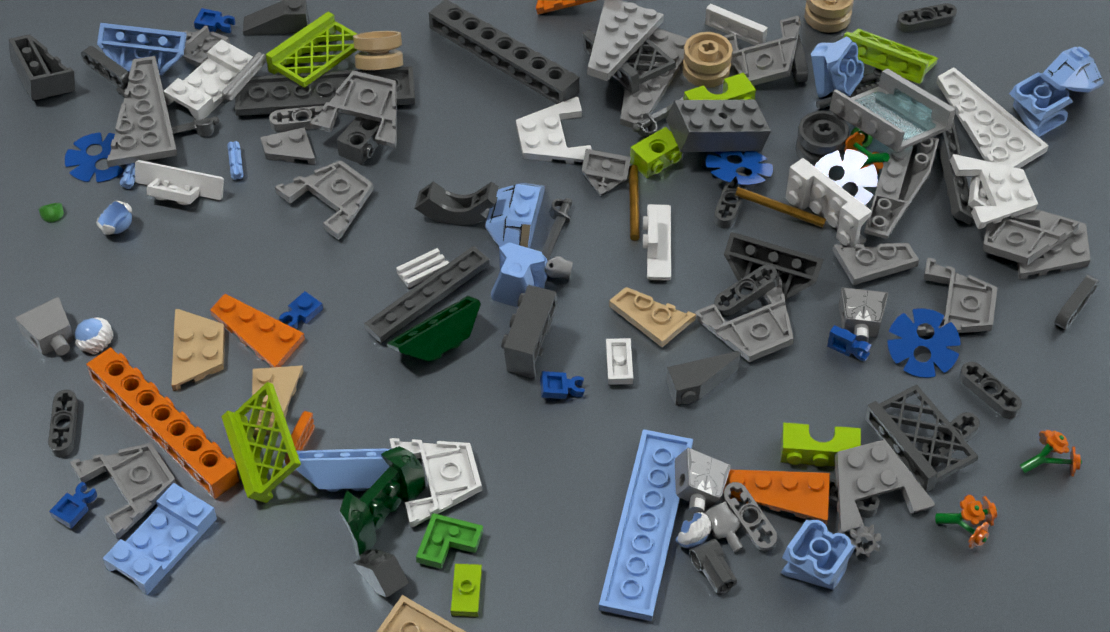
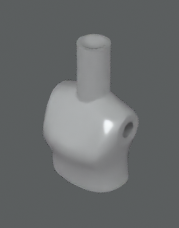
(558, 268)
(724, 525)

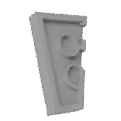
(871, 263)

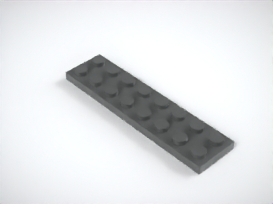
(278, 92)

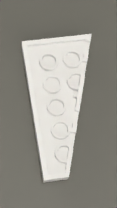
(992, 129)

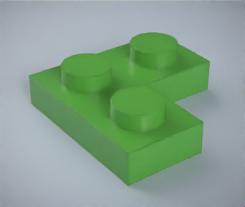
(446, 533)

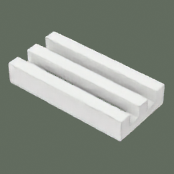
(421, 265)

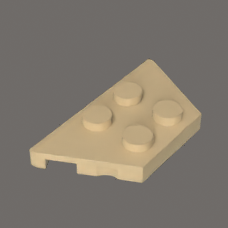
(196, 348)

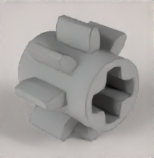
(868, 532)

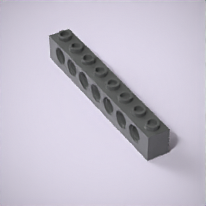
(504, 52)

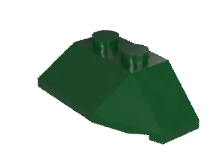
(439, 332)

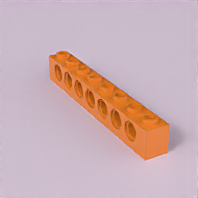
(148, 409)

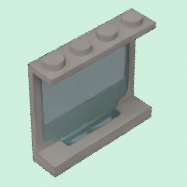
(895, 112)

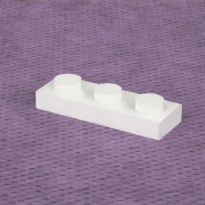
(732, 23)

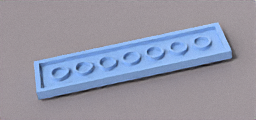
(644, 528)

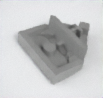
(199, 43)
(605, 170)

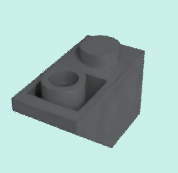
(381, 571)

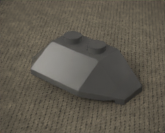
(793, 267)

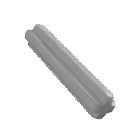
(244, 76)

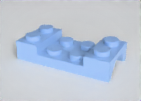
(161, 538)

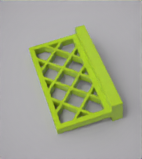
(305, 42)
(891, 55)
(247, 451)

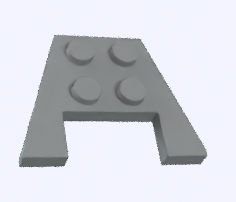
(770, 59)
(366, 98)
(338, 188)
(1023, 241)
(1067, 255)
(968, 303)
(755, 332)
(872, 472)
(138, 476)

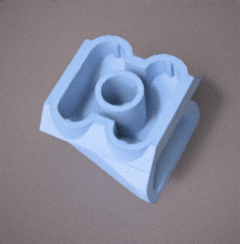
(836, 67)
(1040, 104)
(518, 269)
(817, 555)

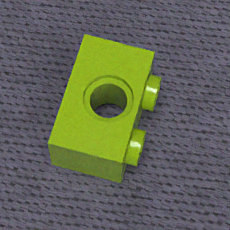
(655, 153)

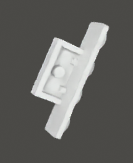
(176, 183)
(658, 241)

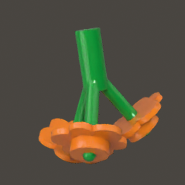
(855, 141)
(1053, 442)
(975, 513)

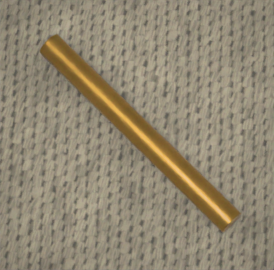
(634, 203)
(781, 207)

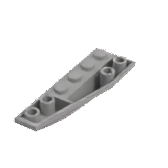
(899, 185)

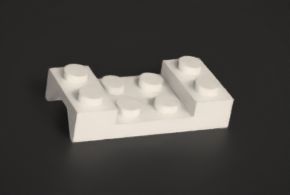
(203, 87)
(815, 190)

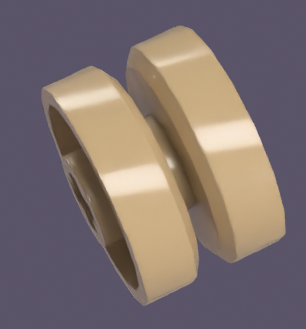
(828, 14)
(378, 50)
(707, 59)

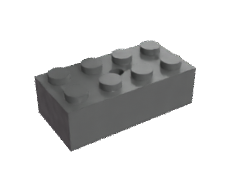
(718, 125)

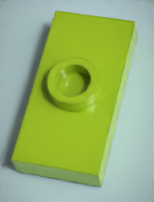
(466, 590)

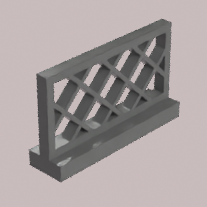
(627, 73)
(901, 443)

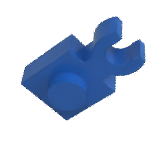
(214, 21)
(301, 309)
(846, 343)
(558, 386)
(73, 508)

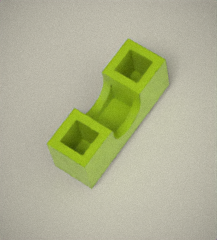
(734, 88)
(801, 448)

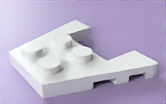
(543, 136)
(1004, 186)
(449, 475)

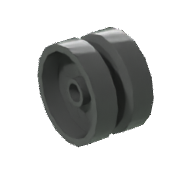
(820, 135)

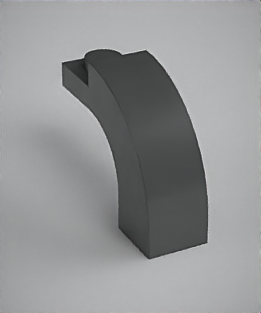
(456, 208)

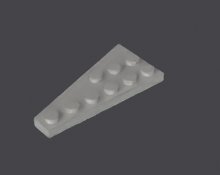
(619, 34)
(653, 90)
(143, 119)

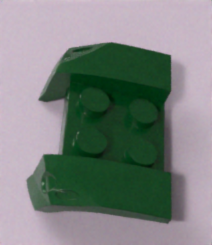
(399, 483)

